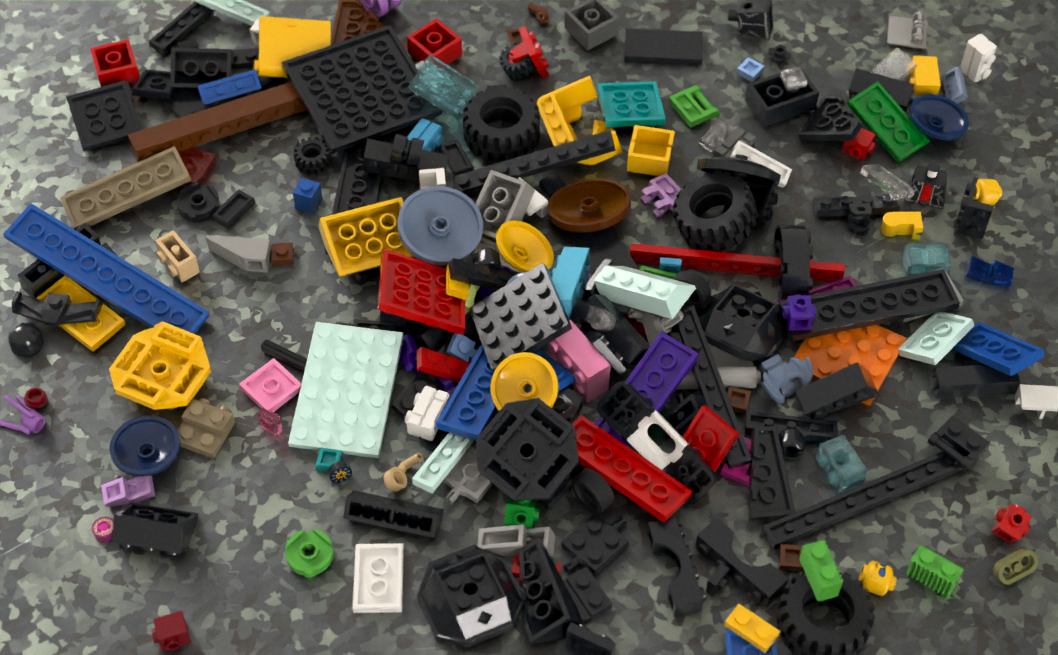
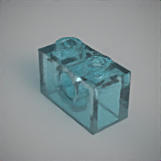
(840, 451)

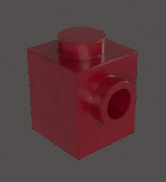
(171, 631)

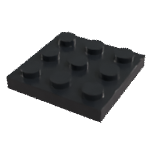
(103, 115)

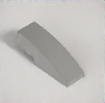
(510, 539)

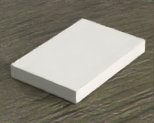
(378, 578)

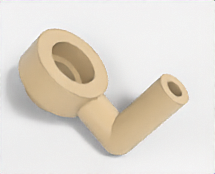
(395, 477)

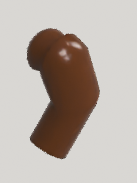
(540, 12)

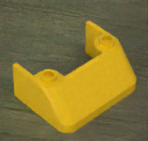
(563, 107)

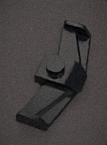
(55, 309)

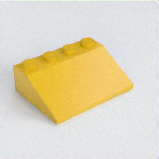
(360, 236)

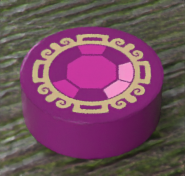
(103, 528)

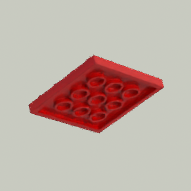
(418, 293)

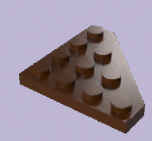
(353, 21)

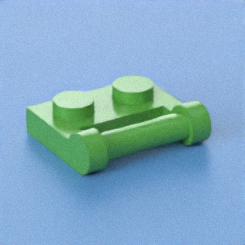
(689, 109)

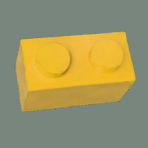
(925, 76)

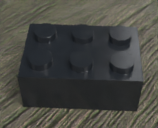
(774, 103)

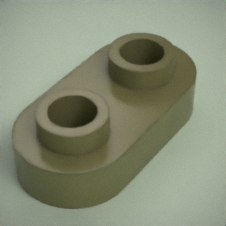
(1013, 568)

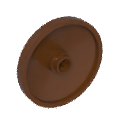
(589, 205)

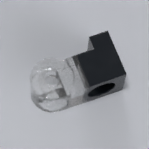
(588, 312)

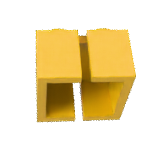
(650, 150)

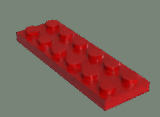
(628, 471)

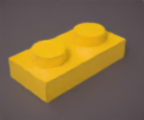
(752, 628)

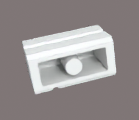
(978, 58)
(426, 411)

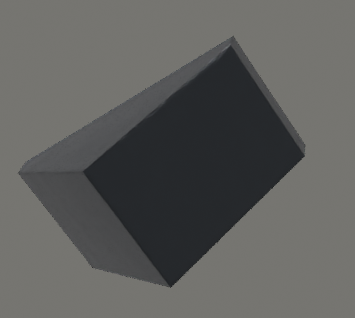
(428, 337)

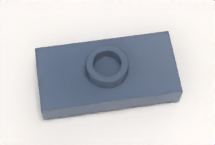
(954, 85)

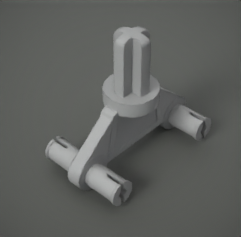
(654, 324)

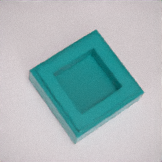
(327, 457)

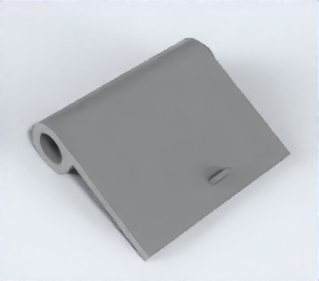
(733, 371)

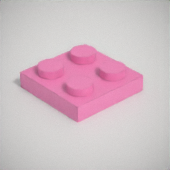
(271, 386)

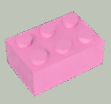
(583, 360)

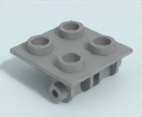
(908, 31)

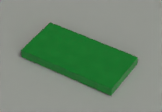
(888, 122)

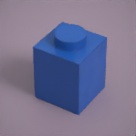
(307, 195)

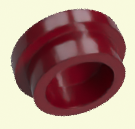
(35, 398)

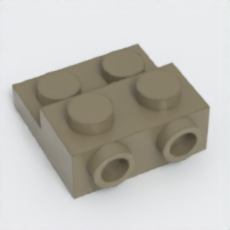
(205, 427)

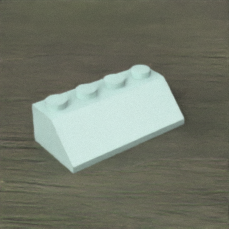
(643, 290)

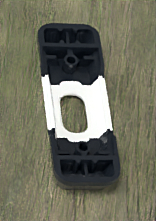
(631, 416)

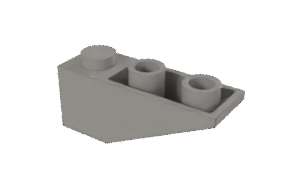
(245, 253)

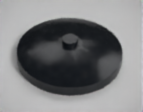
(740, 166)

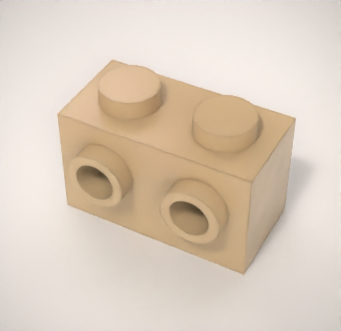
(176, 256)

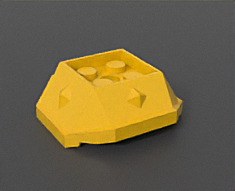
(161, 367)

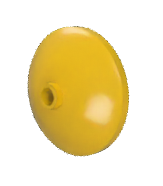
(523, 246)
(519, 371)

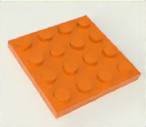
(869, 346)

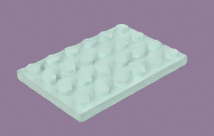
(346, 389)

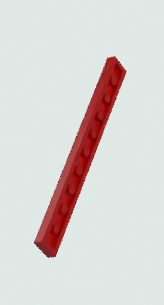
(730, 262)

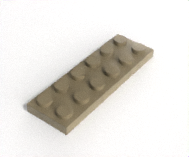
(125, 188)

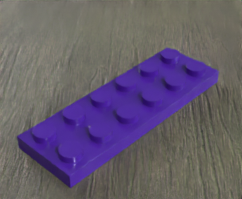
(658, 375)

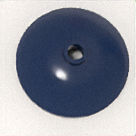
(939, 117)
(141, 437)

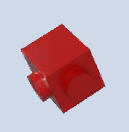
(861, 145)

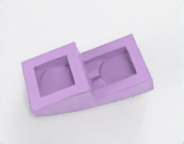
(124, 492)

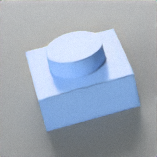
(750, 69)

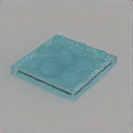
(443, 86)

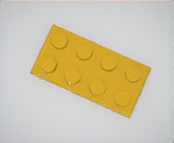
(89, 333)

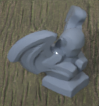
(782, 375)

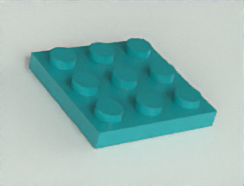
(631, 104)

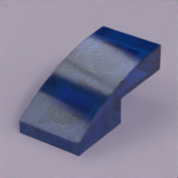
(994, 274)

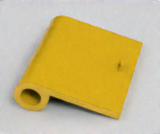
(286, 39)

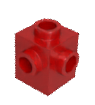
(1011, 523)

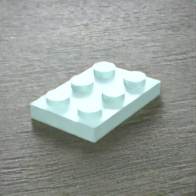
(936, 337)

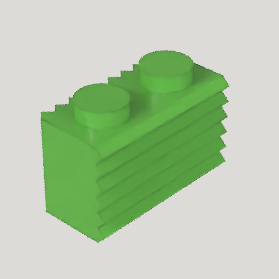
(821, 570)
(934, 571)

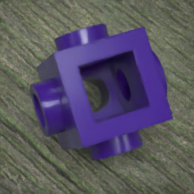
(799, 312)

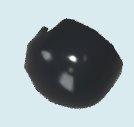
(25, 339)

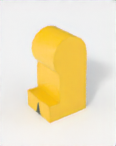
(902, 224)

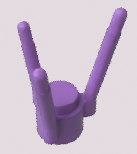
(30, 419)

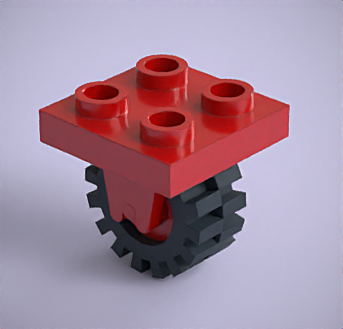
(524, 57)

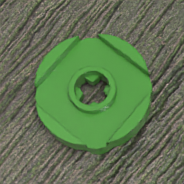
(309, 565)

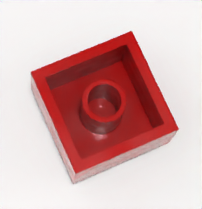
(436, 40)
(115, 63)

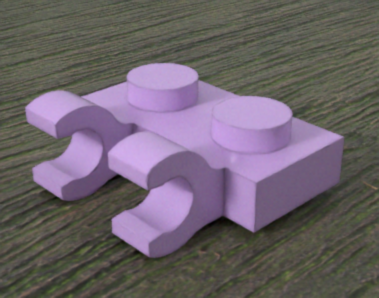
(665, 189)

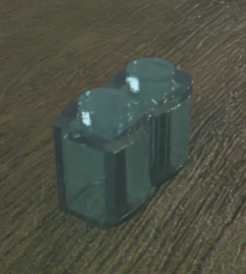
(925, 258)

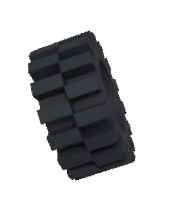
(312, 164)

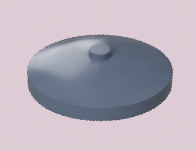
(440, 225)

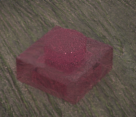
(270, 421)

